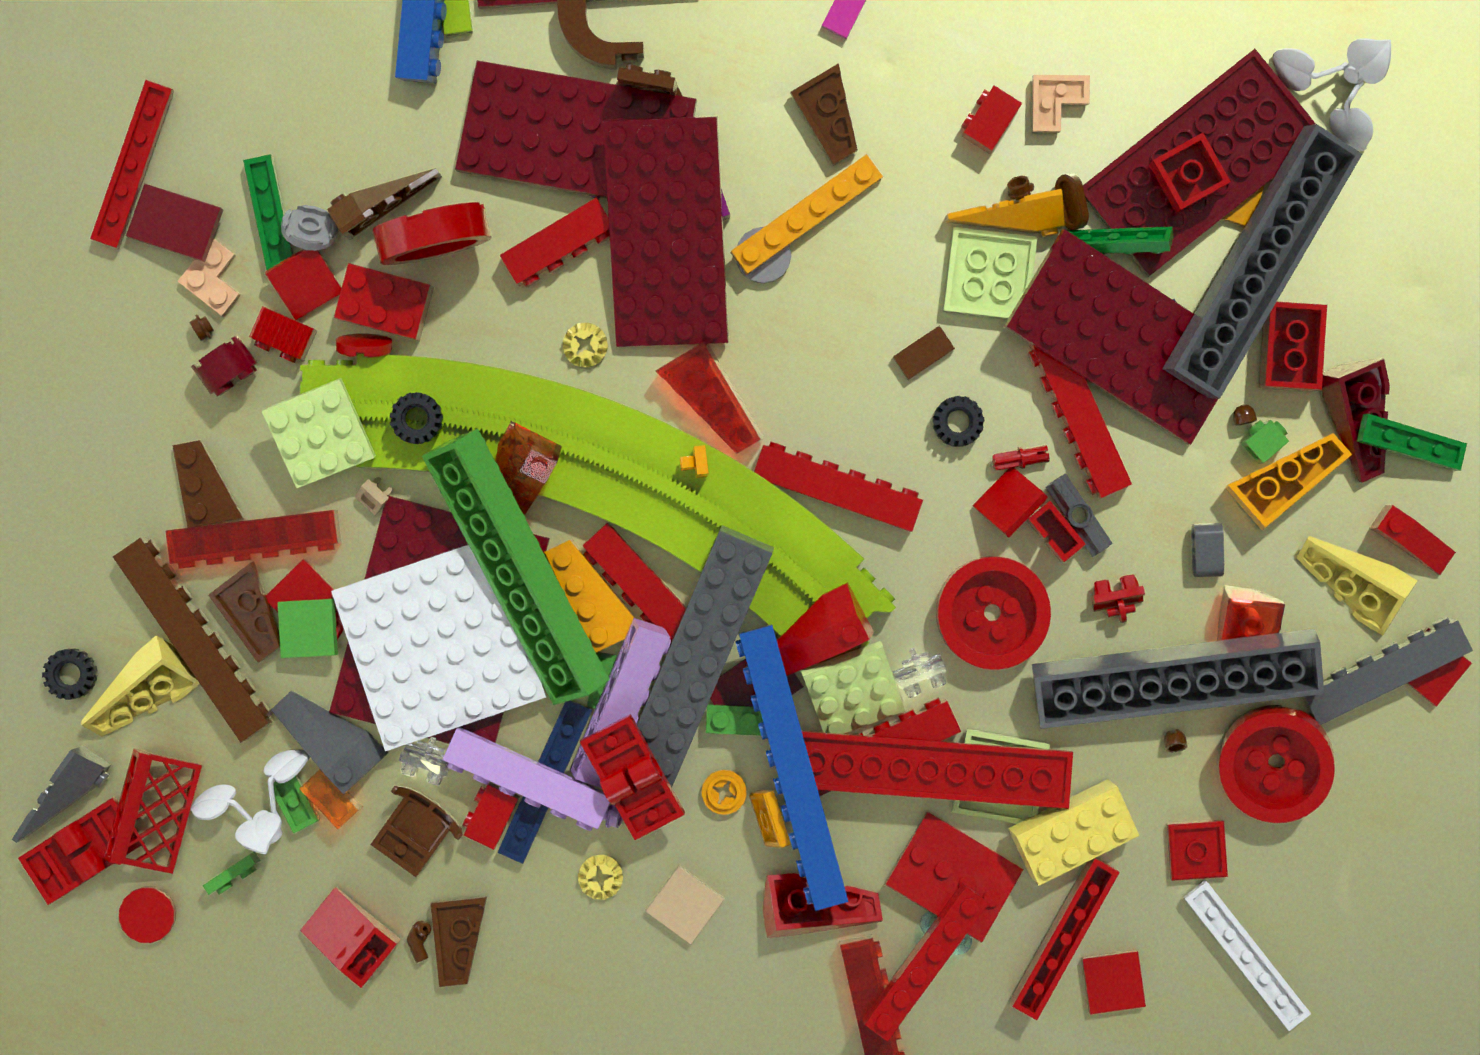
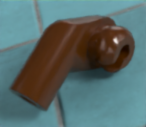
(416, 939)

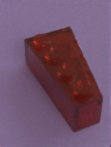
(708, 390)

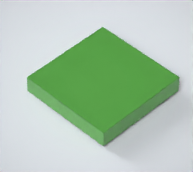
(307, 628)

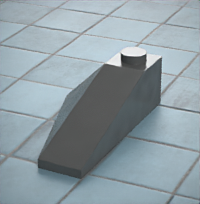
(334, 744)
(72, 780)

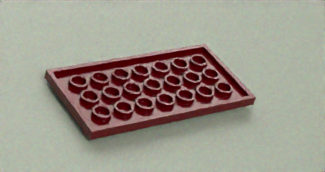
(550, 126)
(1251, 129)
(666, 231)
(1110, 333)

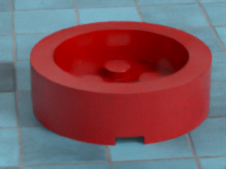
(431, 233)
(1022, 607)
(1273, 792)

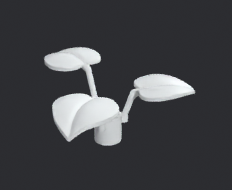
(1367, 61)
(265, 826)

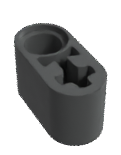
(1207, 550)

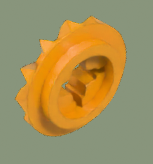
(711, 796)

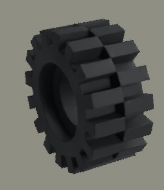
(399, 412)
(940, 421)
(53, 679)

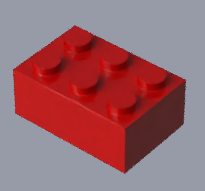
(383, 302)
(1293, 347)

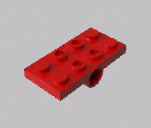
(632, 777)
(72, 853)

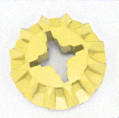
(598, 344)
(607, 866)

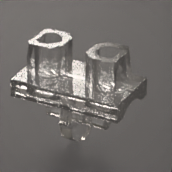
(918, 669)
(427, 757)

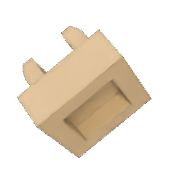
(372, 496)

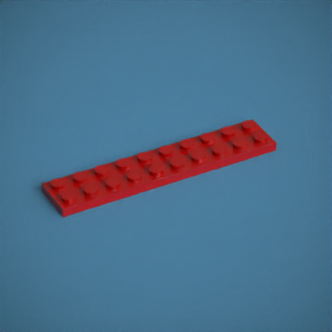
(940, 769)

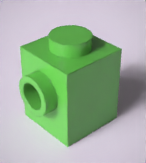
(1265, 440)

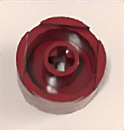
(225, 365)

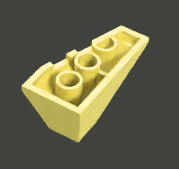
(1365, 584)
(147, 681)

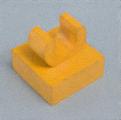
(697, 462)

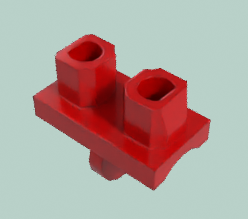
(1118, 602)

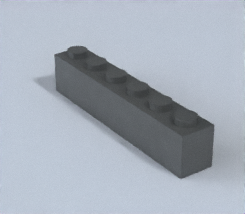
(1389, 669)

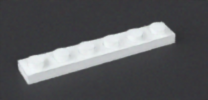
(1247, 955)

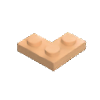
(1050, 93)
(204, 280)

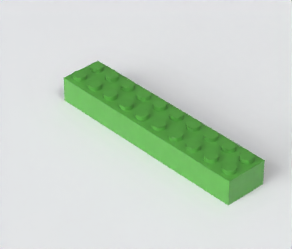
(516, 567)

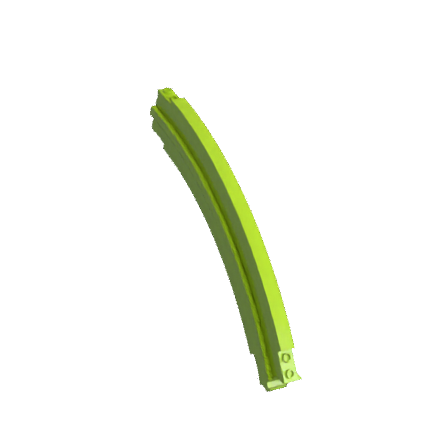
(614, 468)

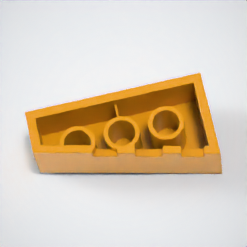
(1281, 484)
(590, 596)

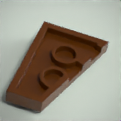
(827, 113)
(202, 488)
(248, 611)
(456, 936)

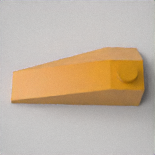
(1033, 214)

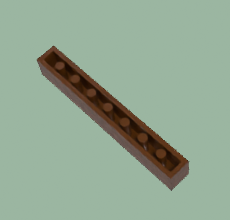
(193, 639)

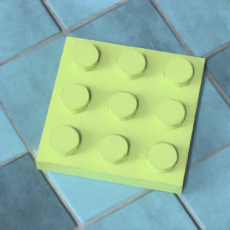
(988, 271)
(318, 433)
(853, 689)
(996, 811)

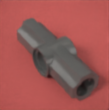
(1067, 500)

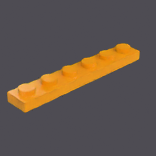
(806, 214)

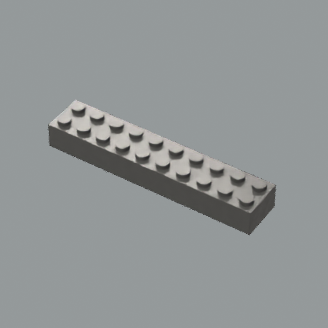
(1262, 261)
(702, 646)
(1178, 678)

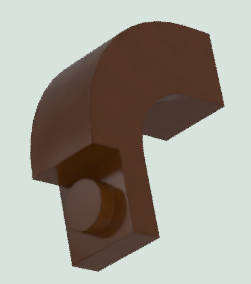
(600, 53)

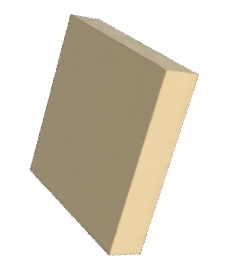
(684, 904)

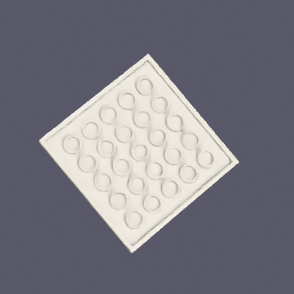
(434, 648)

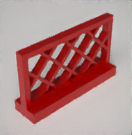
(129, 805)

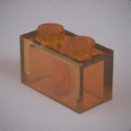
(330, 800)

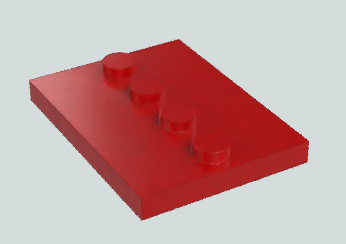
(943, 859)

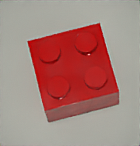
(1189, 173)

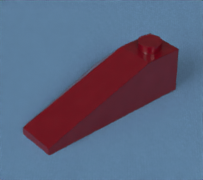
(1349, 394)

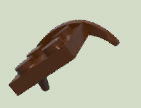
(659, 80)
(414, 830)

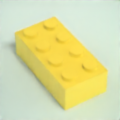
(1070, 837)

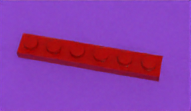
(132, 164)

